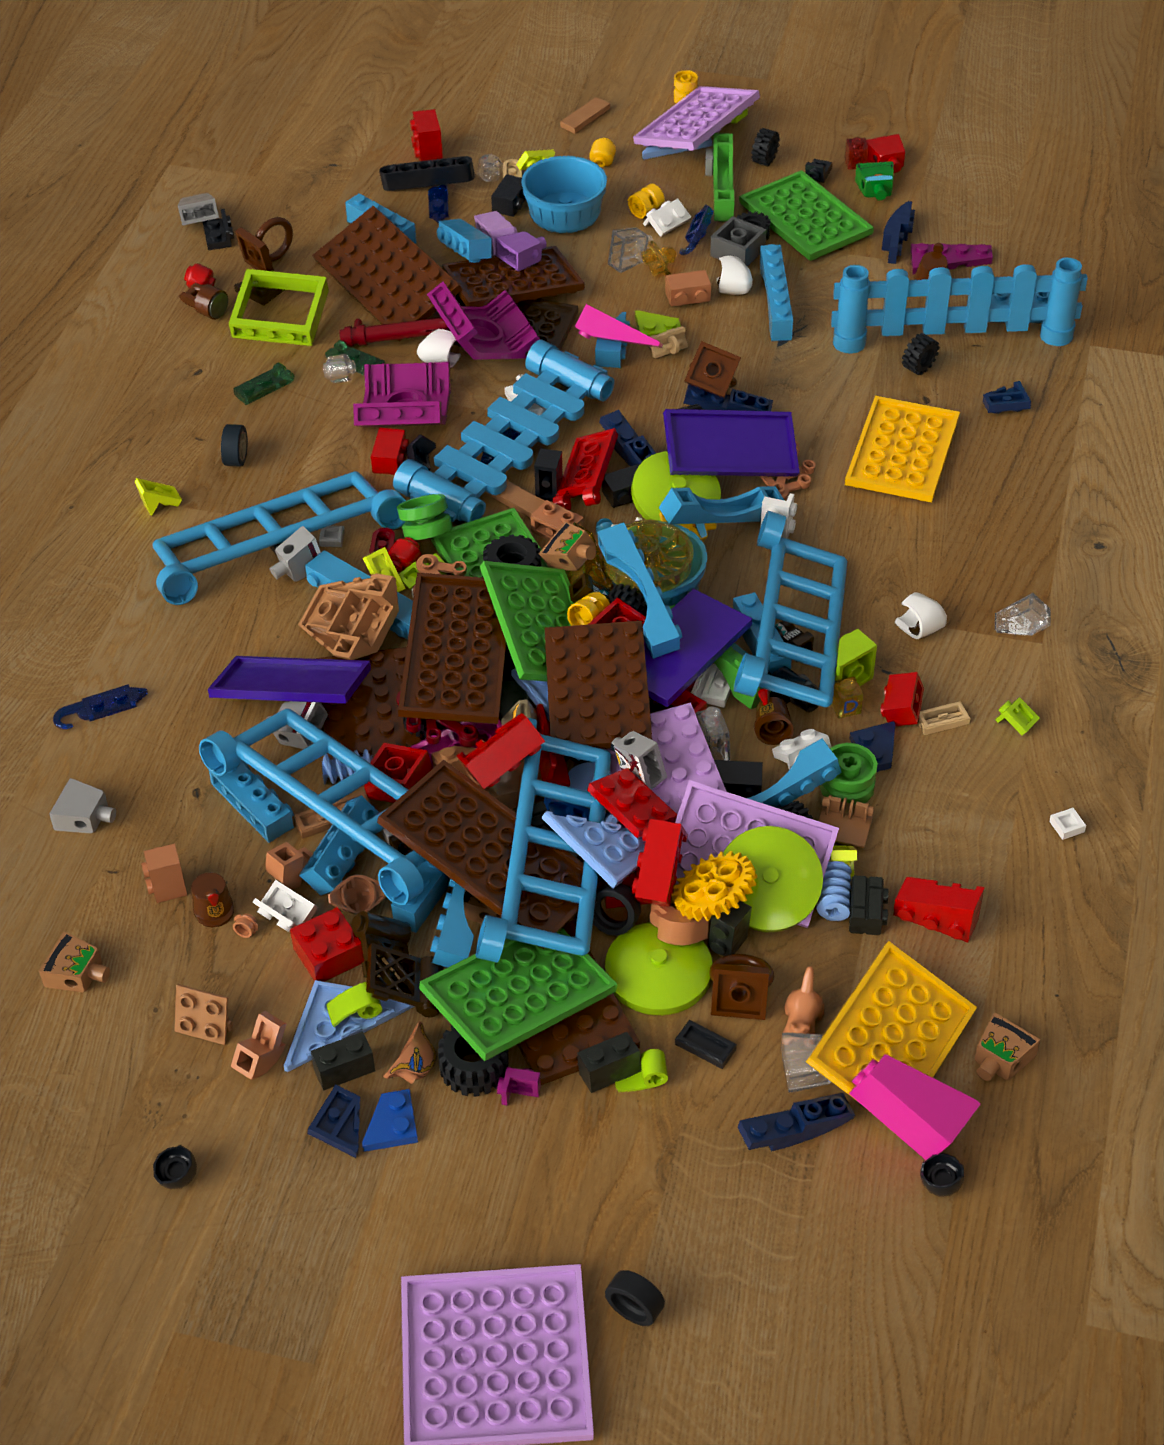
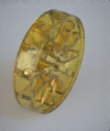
(658, 555)

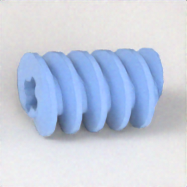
(334, 768)
(835, 892)

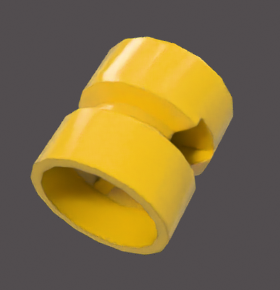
(684, 83)
(646, 200)
(587, 608)

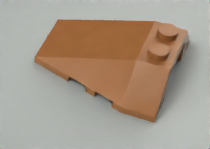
(353, 615)

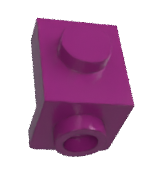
(518, 1082)

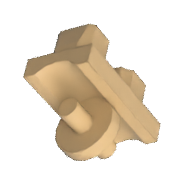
(672, 341)

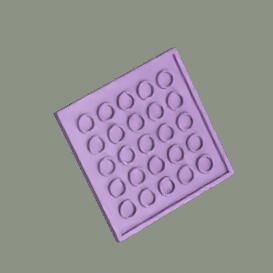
(495, 1357)

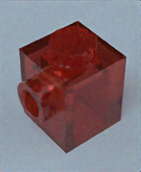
(856, 152)

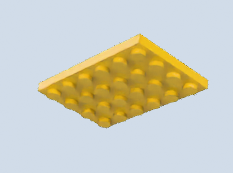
(902, 449)
(896, 1013)

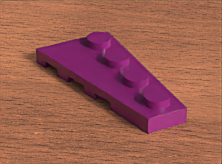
(956, 254)

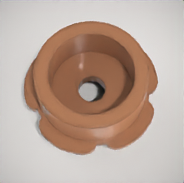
(245, 925)

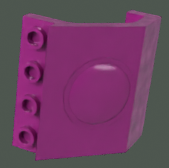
(486, 331)
(404, 395)

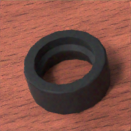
(604, 922)
(635, 1298)

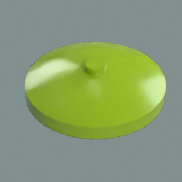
(653, 482)
(786, 879)
(656, 974)

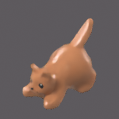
(804, 1007)

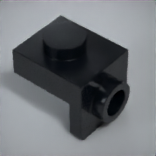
(818, 169)
(420, 449)

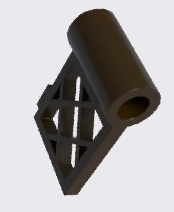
(386, 933)
(421, 969)

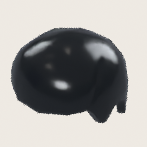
(175, 1167)
(942, 1174)

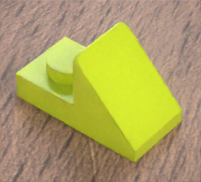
(531, 157)
(155, 493)
(381, 563)
(845, 854)

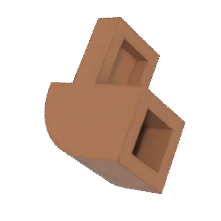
(286, 864)
(675, 928)
(261, 1051)

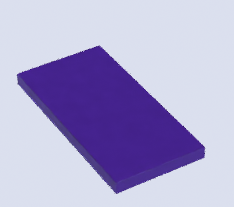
(730, 443)
(707, 633)
(290, 679)

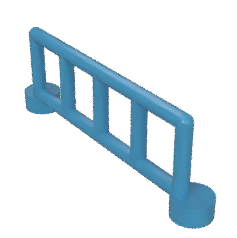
(177, 579)
(754, 669)
(223, 753)
(495, 929)

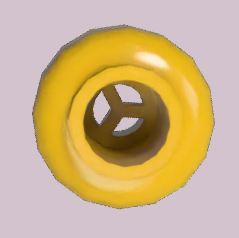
(602, 151)

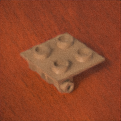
(851, 819)
(201, 1014)

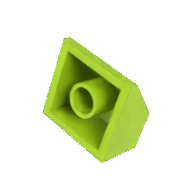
(856, 657)

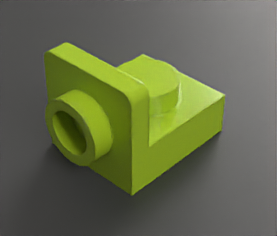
(1018, 715)

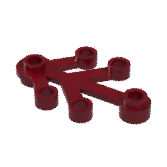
(467, 733)

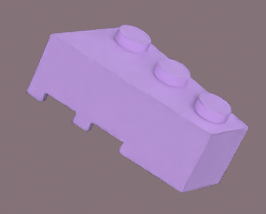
(494, 226)

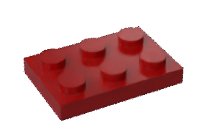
(630, 801)

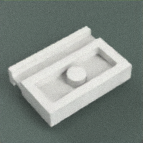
(712, 687)

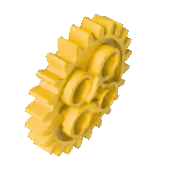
(714, 886)

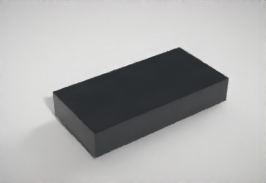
(705, 1044)

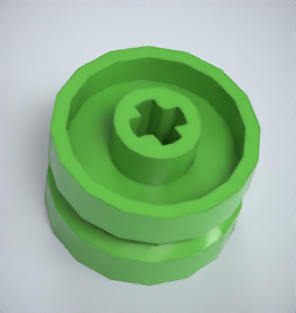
(424, 516)
(857, 774)

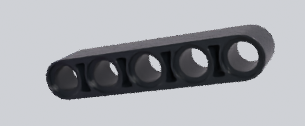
(427, 173)

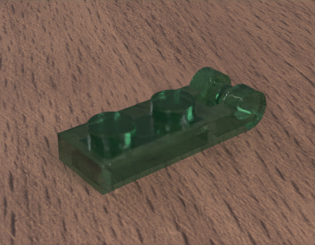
(359, 357)
(264, 384)

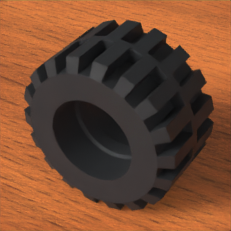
(513, 551)
(464, 1075)

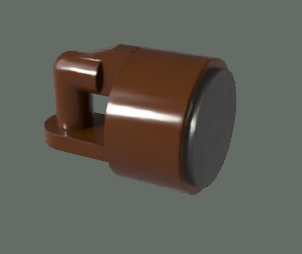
(208, 301)

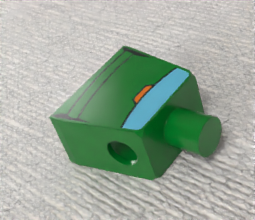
(875, 179)

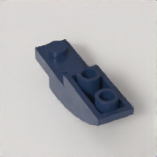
(897, 230)
(735, 401)
(629, 445)
(801, 1123)

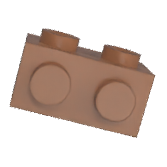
(688, 288)
(550, 517)
(164, 872)

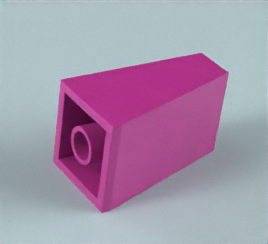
(913, 1104)

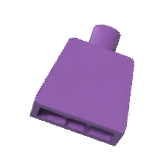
(520, 249)

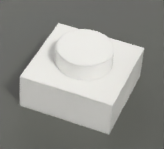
(1067, 823)

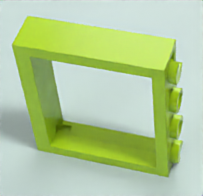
(277, 331)

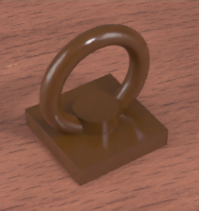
(256, 251)
(713, 370)
(740, 989)

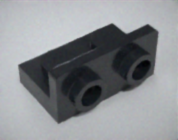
(218, 232)

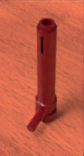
(364, 334)

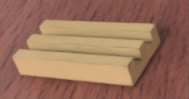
(944, 720)

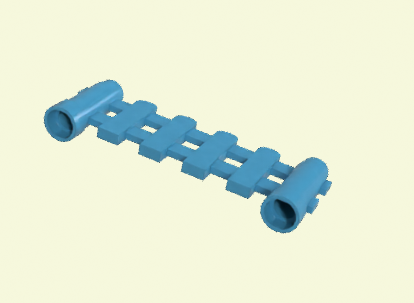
(1056, 314)
(551, 367)

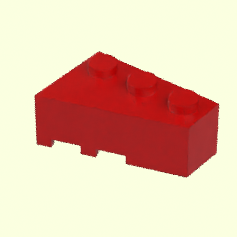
(502, 751)
(659, 862)
(939, 907)

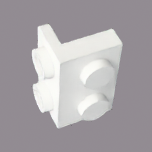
(667, 217)
(786, 508)
(790, 748)
(285, 906)

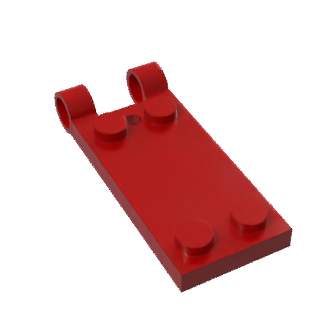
(586, 468)

